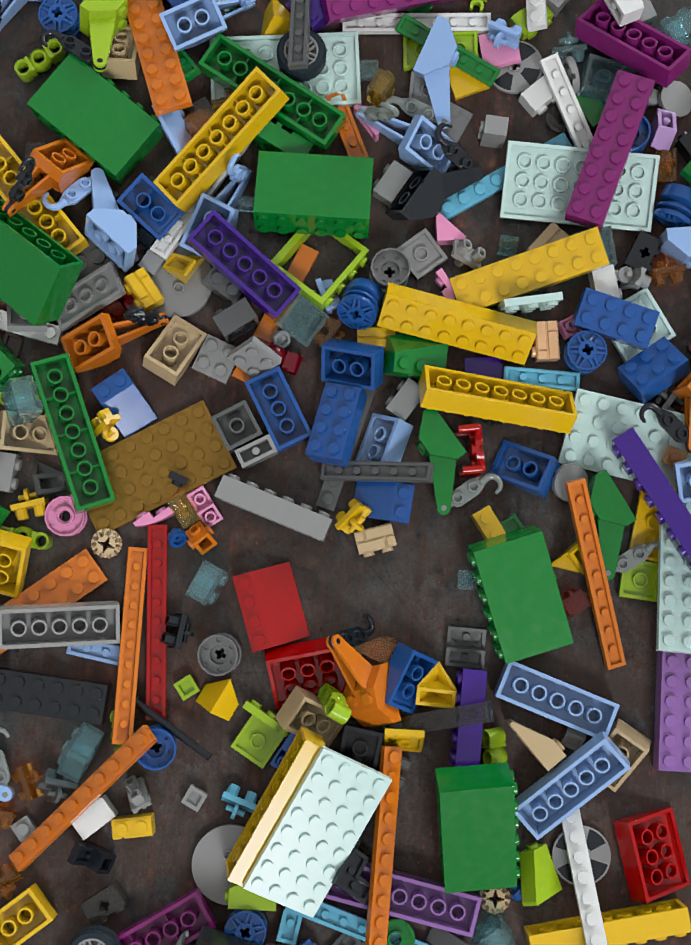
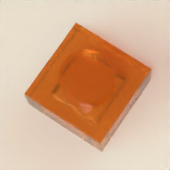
(673, 455)

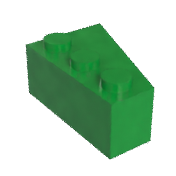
(276, 139)

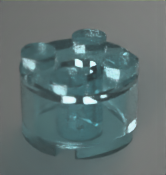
(493, 932)

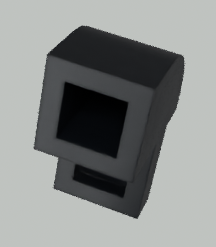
(92, 856)

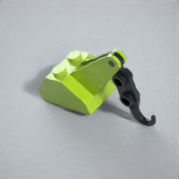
(100, 22)

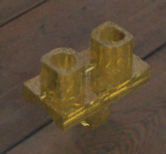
(183, 509)

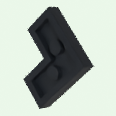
(349, 878)

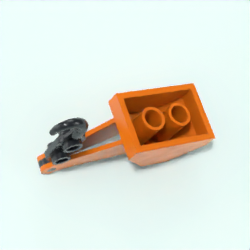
(55, 163)
(97, 341)
(668, 421)
(365, 682)

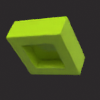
(186, 687)

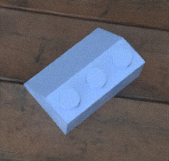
(174, 129)
(384, 439)

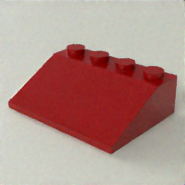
(271, 606)
(302, 664)
(651, 854)

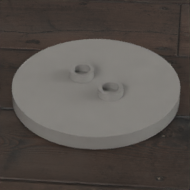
(182, 298)
(210, 859)

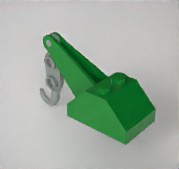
(444, 449)
(611, 516)

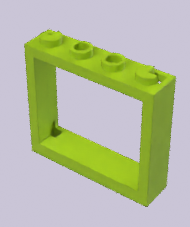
(339, 285)

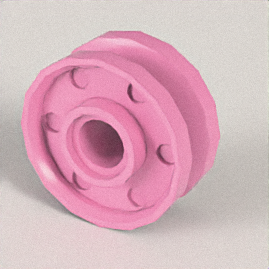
(54, 518)

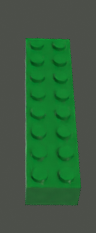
(304, 111)
(72, 433)

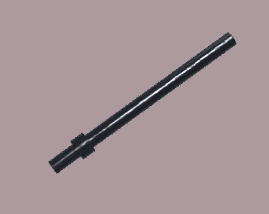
(172, 729)

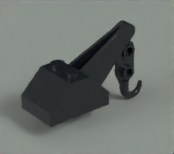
(428, 187)

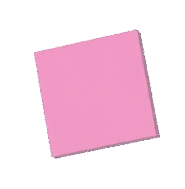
(498, 57)

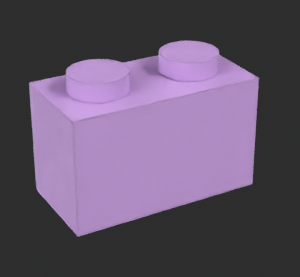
(663, 129)

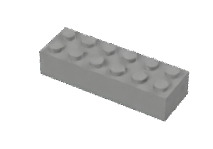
(273, 508)
(59, 624)

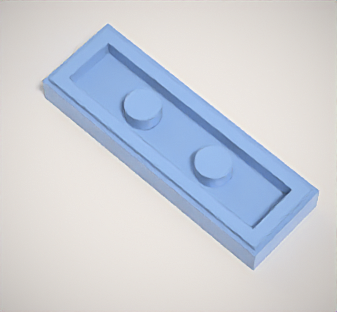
(103, 652)

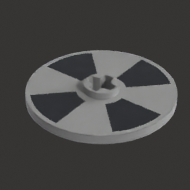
(526, 73)
(598, 852)

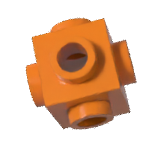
(201, 537)

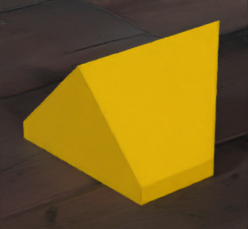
(275, 19)
(182, 266)
(570, 560)
(436, 689)
(219, 699)

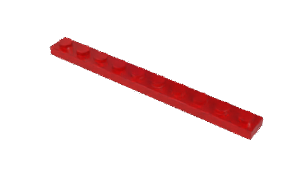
(156, 613)

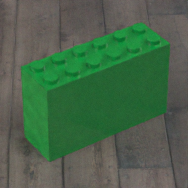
(96, 118)
(313, 194)
(34, 270)
(519, 594)
(477, 827)

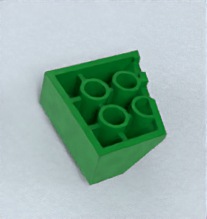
(408, 354)

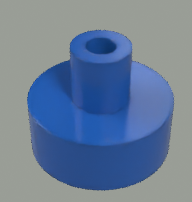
(177, 537)
(516, 892)

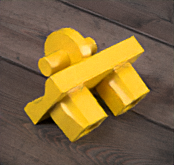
(105, 424)
(21, 509)
(354, 518)

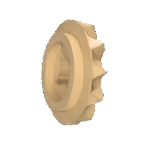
(101, 536)
(488, 905)

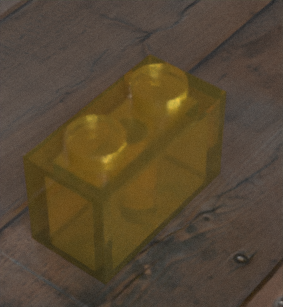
(381, 87)

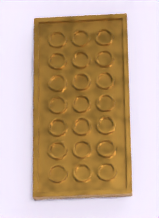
(142, 462)

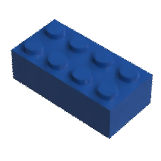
(615, 318)
(278, 409)
(336, 424)

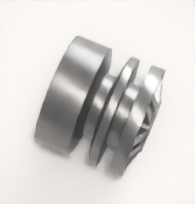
(393, 262)
(210, 659)

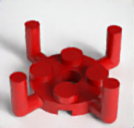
(475, 451)

